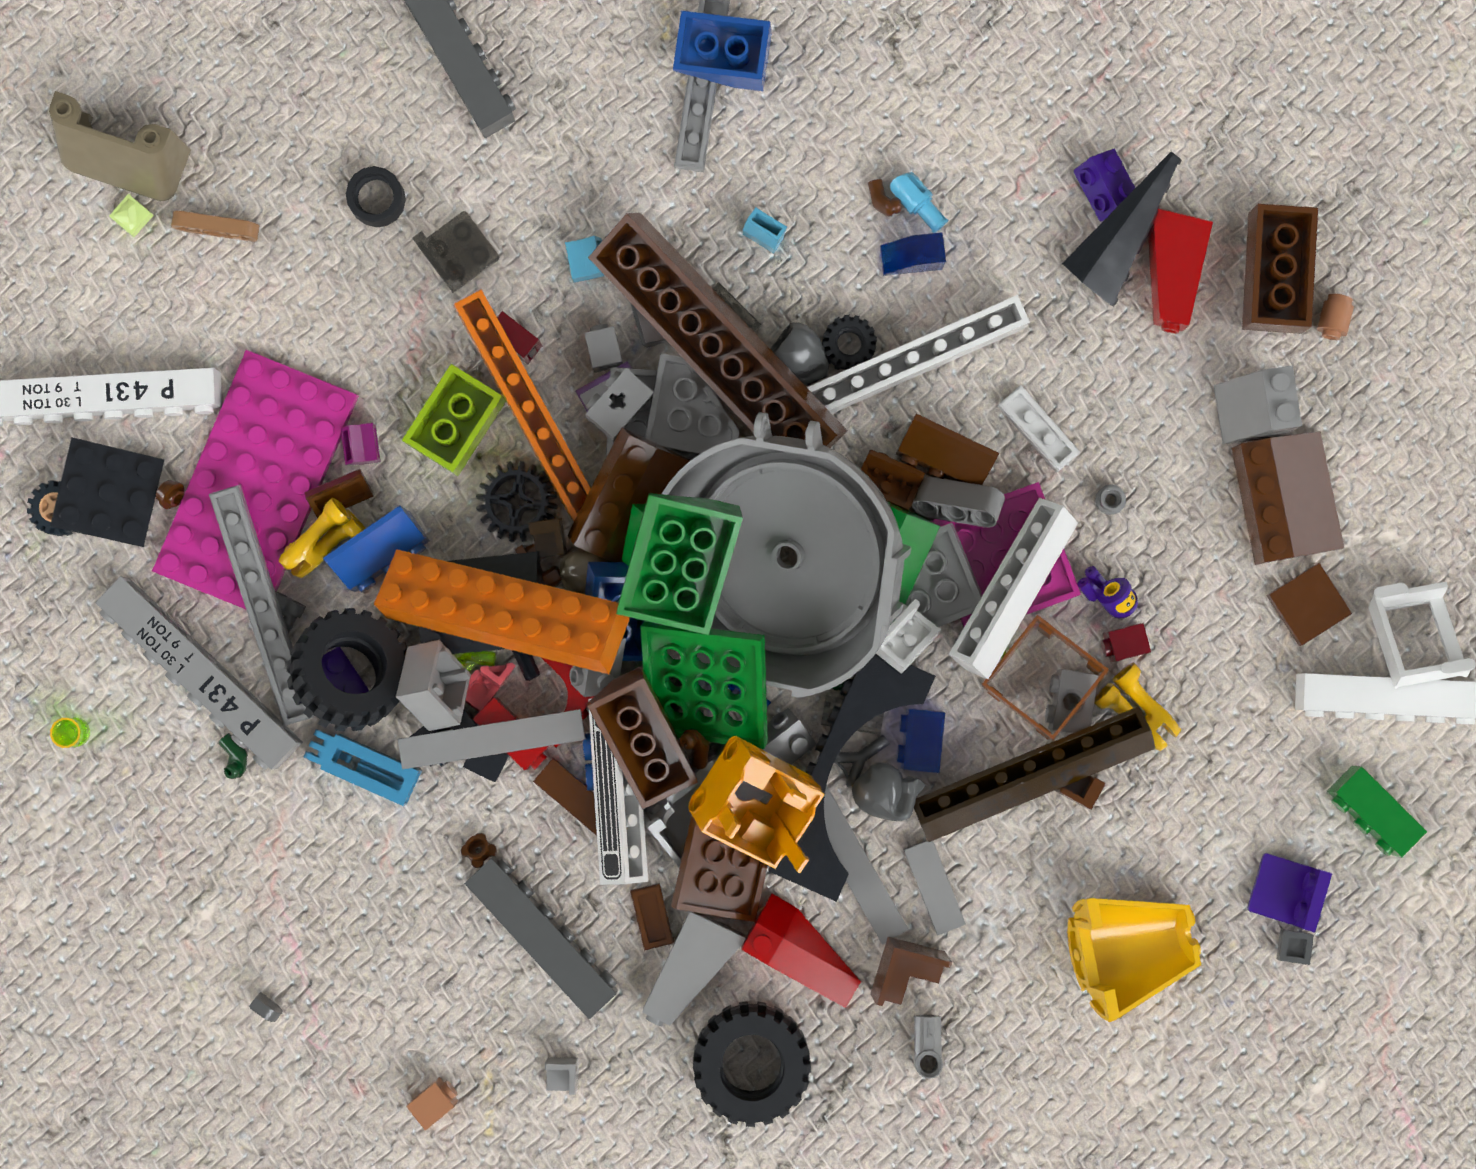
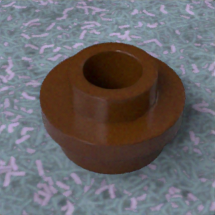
(170, 494)

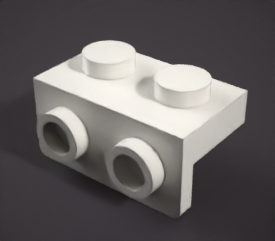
(907, 637)

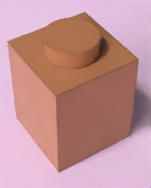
(433, 1103)

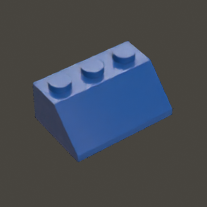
(373, 549)

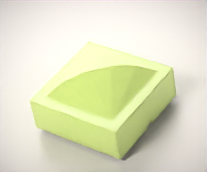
(131, 215)

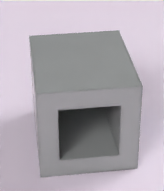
(603, 348)

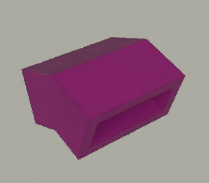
(360, 444)

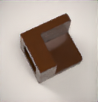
(1083, 792)

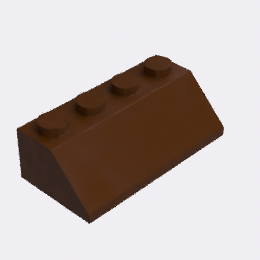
(642, 738)

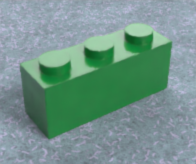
(1376, 812)

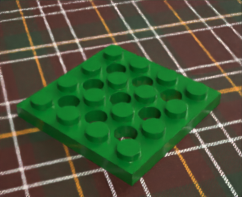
(719, 644)

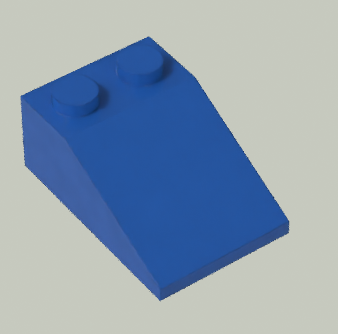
(723, 49)

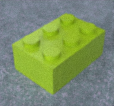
(454, 420)

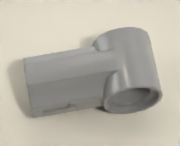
(928, 1042)

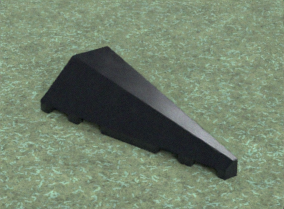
(1109, 251)

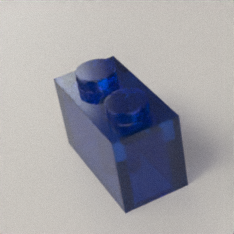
(921, 740)

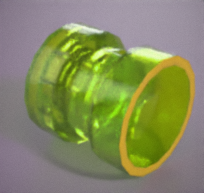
(63, 732)

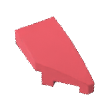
(486, 683)

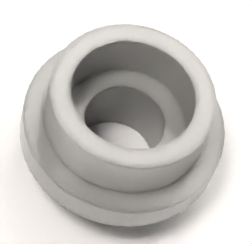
(1117, 493)

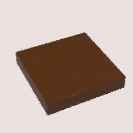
(1309, 604)

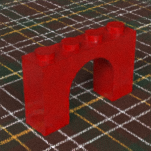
(498, 712)

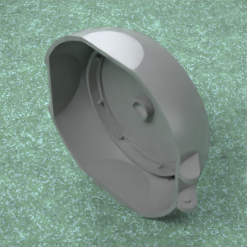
(844, 590)

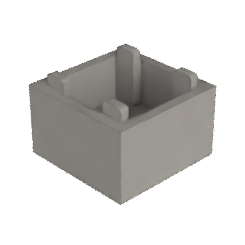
(433, 685)

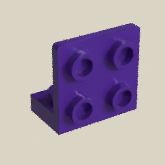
(1289, 892)

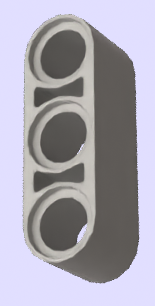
(958, 502)

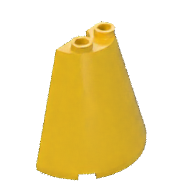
(1129, 950)

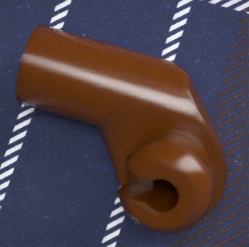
(881, 201)

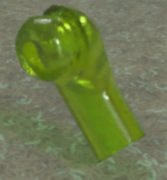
(471, 659)

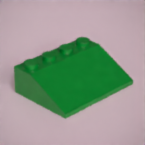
(680, 561)

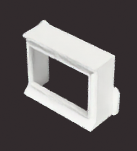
(1400, 596)

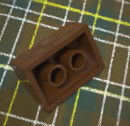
(945, 452)

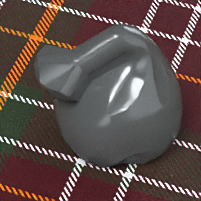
(802, 353)
(886, 793)

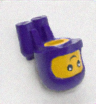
(1114, 595)

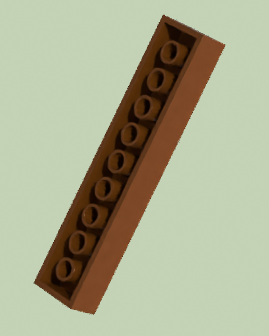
(708, 332)

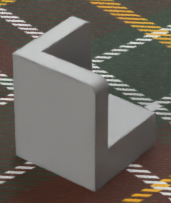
(562, 1074)

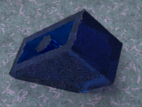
(913, 254)

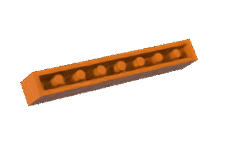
(524, 401)

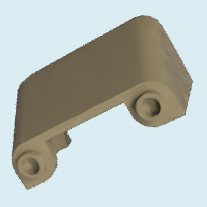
(145, 167)

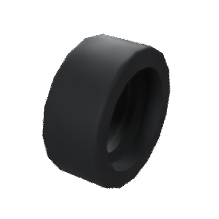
(369, 174)

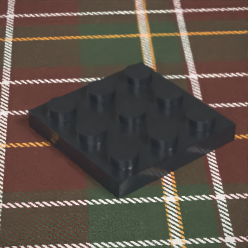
(107, 492)

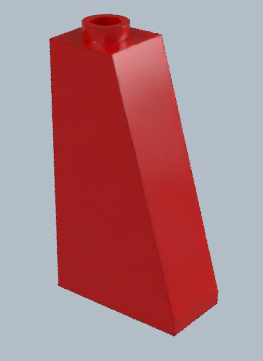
(1176, 264)

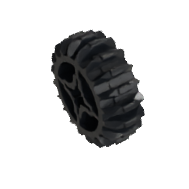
(518, 487)

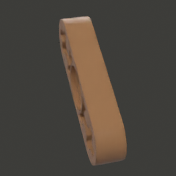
(215, 226)

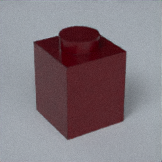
(1125, 642)

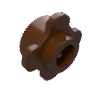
(474, 843)

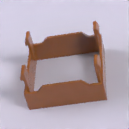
(1048, 631)

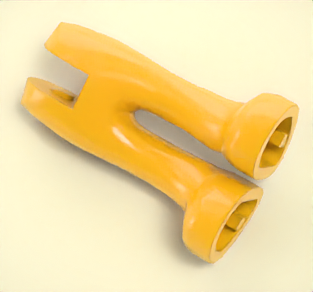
(306, 553)
(1155, 714)

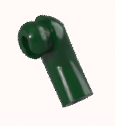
(237, 757)

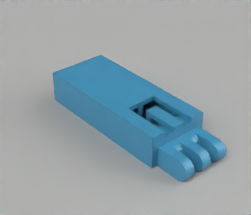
(374, 772)

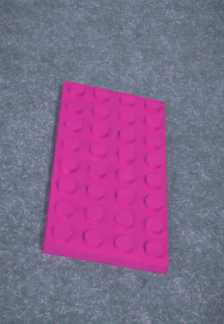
(276, 444)

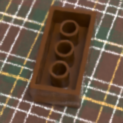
(1280, 268)

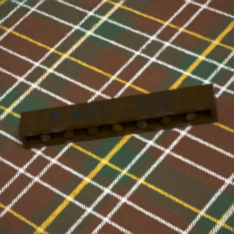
(1034, 774)

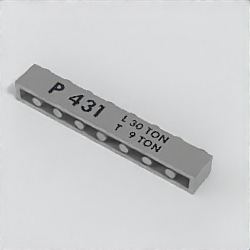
(198, 673)

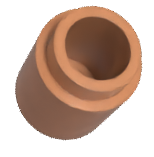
(1335, 316)

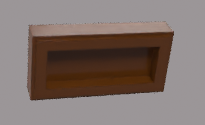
(346, 489)
(652, 916)

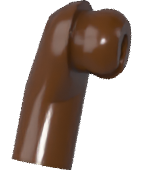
(698, 743)

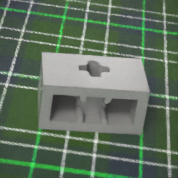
(612, 420)

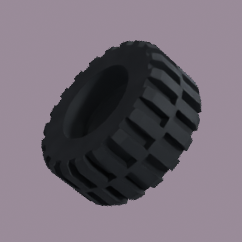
(323, 698)
(760, 1104)

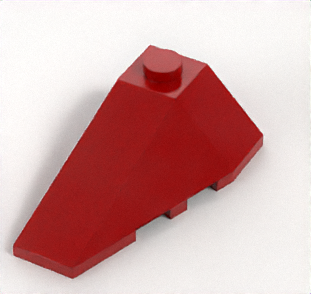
(796, 949)

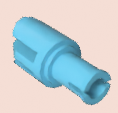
(917, 199)

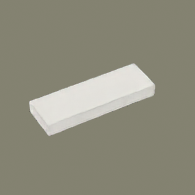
(1038, 428)

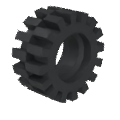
(849, 325)

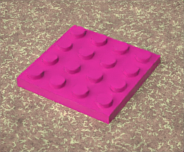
(989, 545)

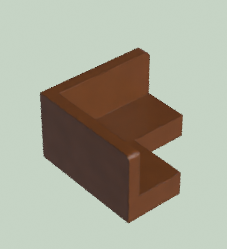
(900, 962)

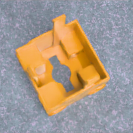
(751, 826)

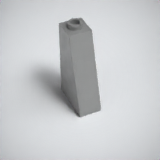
(693, 961)

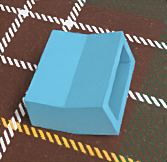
(764, 230)
(580, 265)

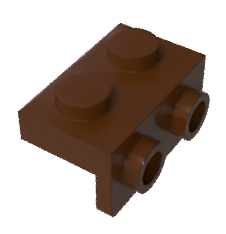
(893, 478)

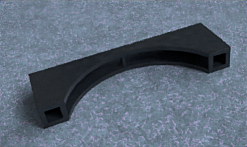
(868, 694)

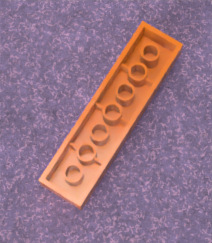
(502, 611)

